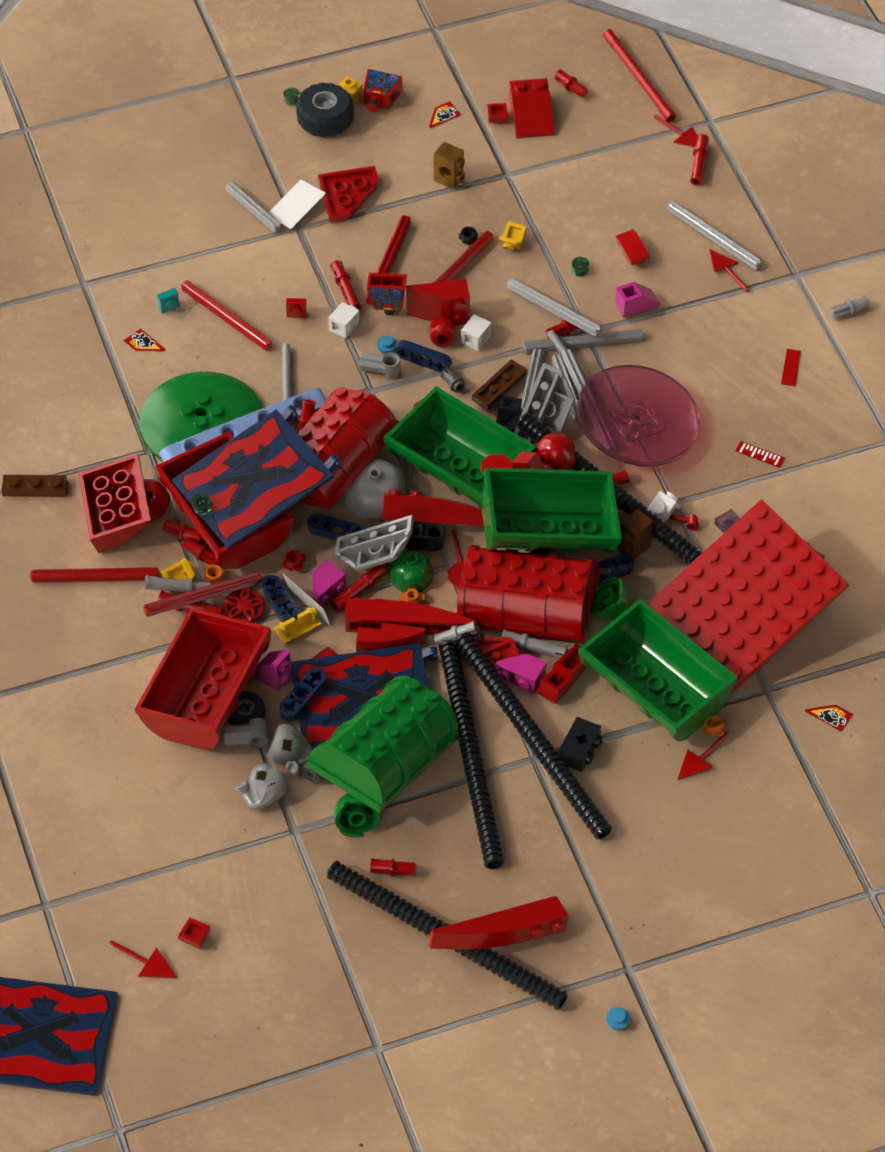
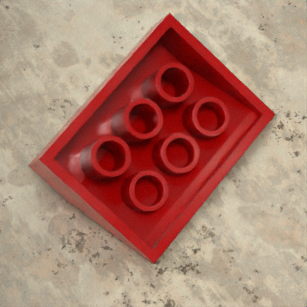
(114, 502)

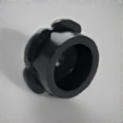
(468, 235)

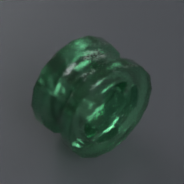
(291, 92)
(580, 261)
(207, 505)

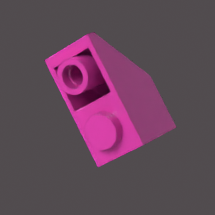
(634, 299)
(327, 583)
(275, 669)
(522, 671)

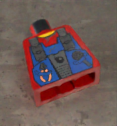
(381, 89)
(387, 291)

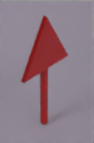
(687, 138)
(722, 262)
(693, 764)
(154, 967)

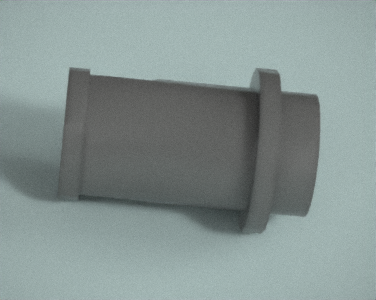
(456, 383)

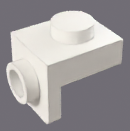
(664, 505)

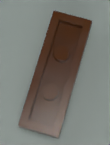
(499, 384)
(34, 485)

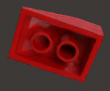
(531, 108)
(438, 300)

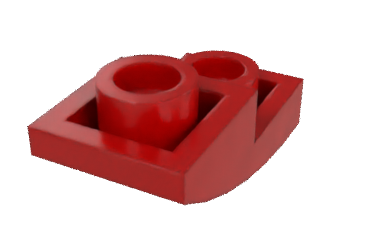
(633, 247)

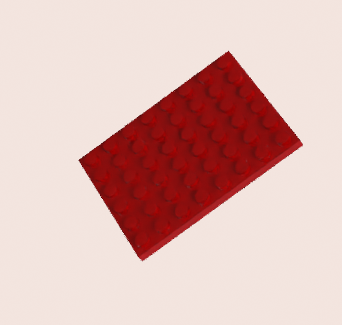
(750, 592)

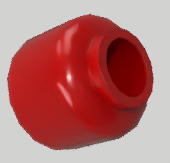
(442, 332)

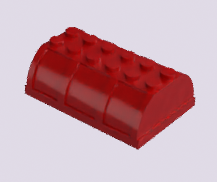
(353, 429)
(253, 547)
(528, 592)
(202, 678)

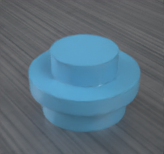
(386, 344)
(618, 1018)

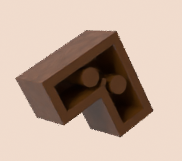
(635, 533)

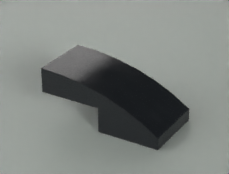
(509, 412)

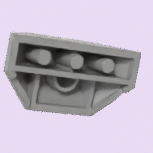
(549, 401)
(375, 544)

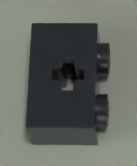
(580, 743)

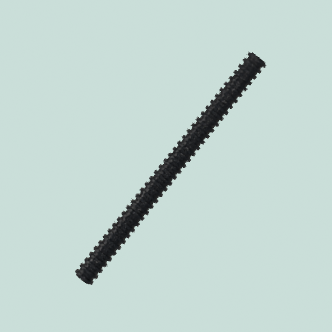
(625, 502)
(533, 736)
(471, 756)
(424, 922)

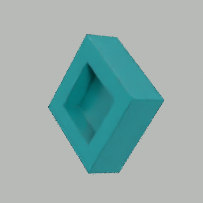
(168, 300)

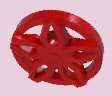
(244, 605)

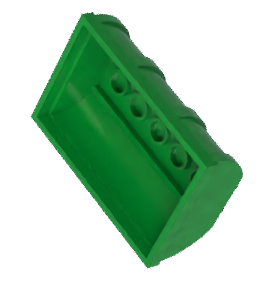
(451, 442)
(550, 510)
(659, 670)
(387, 742)

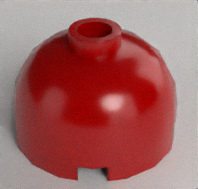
(557, 451)
(157, 498)

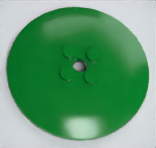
(174, 405)

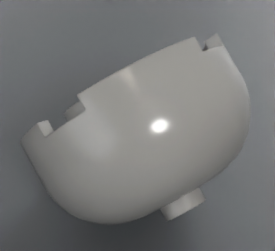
(367, 492)

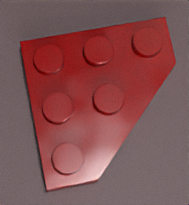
(347, 190)

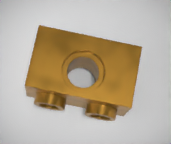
(449, 165)

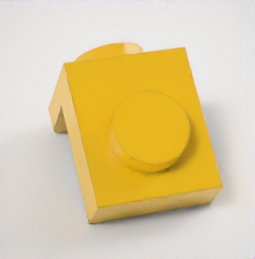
(354, 88)
(513, 236)
(180, 570)

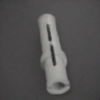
(172, 585)
(536, 645)

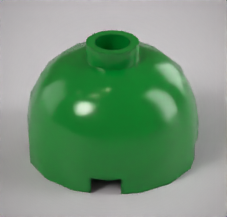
(411, 570)
(611, 599)
(354, 816)

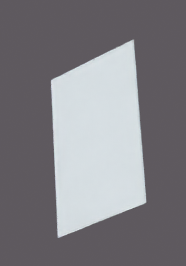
(296, 203)
(307, 600)

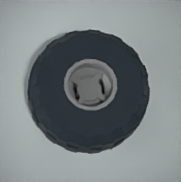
(324, 109)

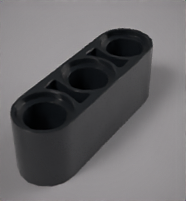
(426, 537)

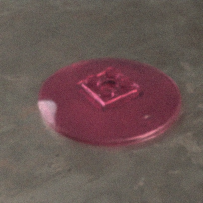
(644, 394)

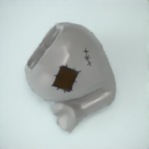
(289, 748)
(263, 787)

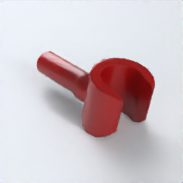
(691, 520)

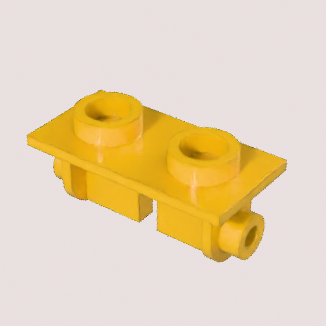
(294, 628)

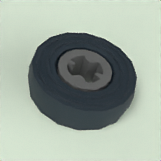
(251, 702)

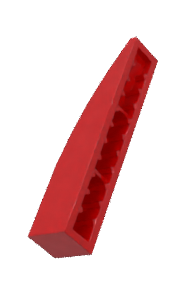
(429, 509)
(374, 612)
(503, 927)

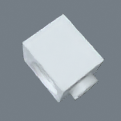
(344, 320)
(476, 332)

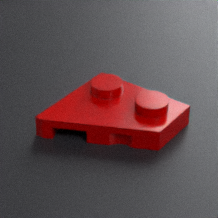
(498, 648)

